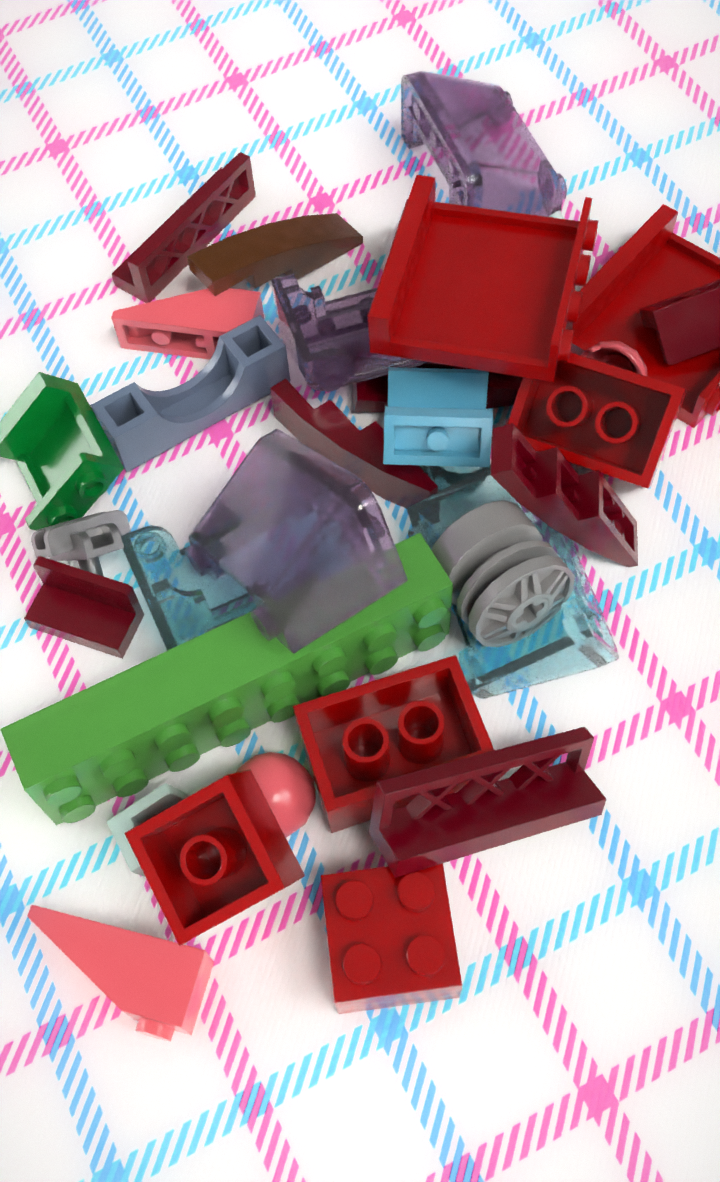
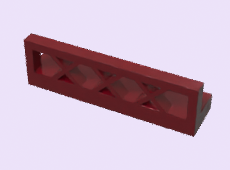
(187, 231)
(486, 810)

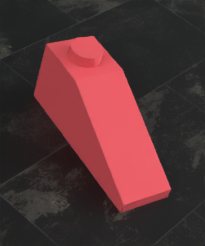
(186, 322)
(138, 972)

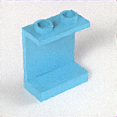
(437, 417)

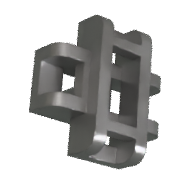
(83, 539)

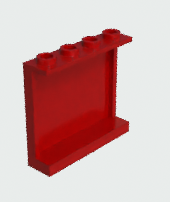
(641, 273)
(481, 286)

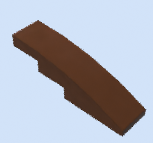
(274, 249)

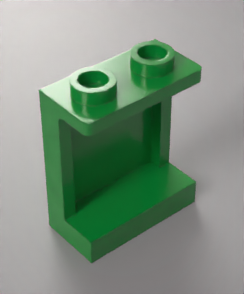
(58, 450)

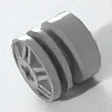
(502, 573)

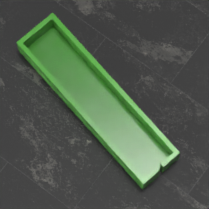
(214, 694)

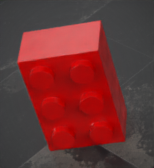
(600, 417)
(386, 732)

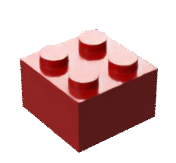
(214, 855)
(390, 938)

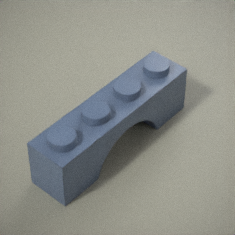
(238, 374)

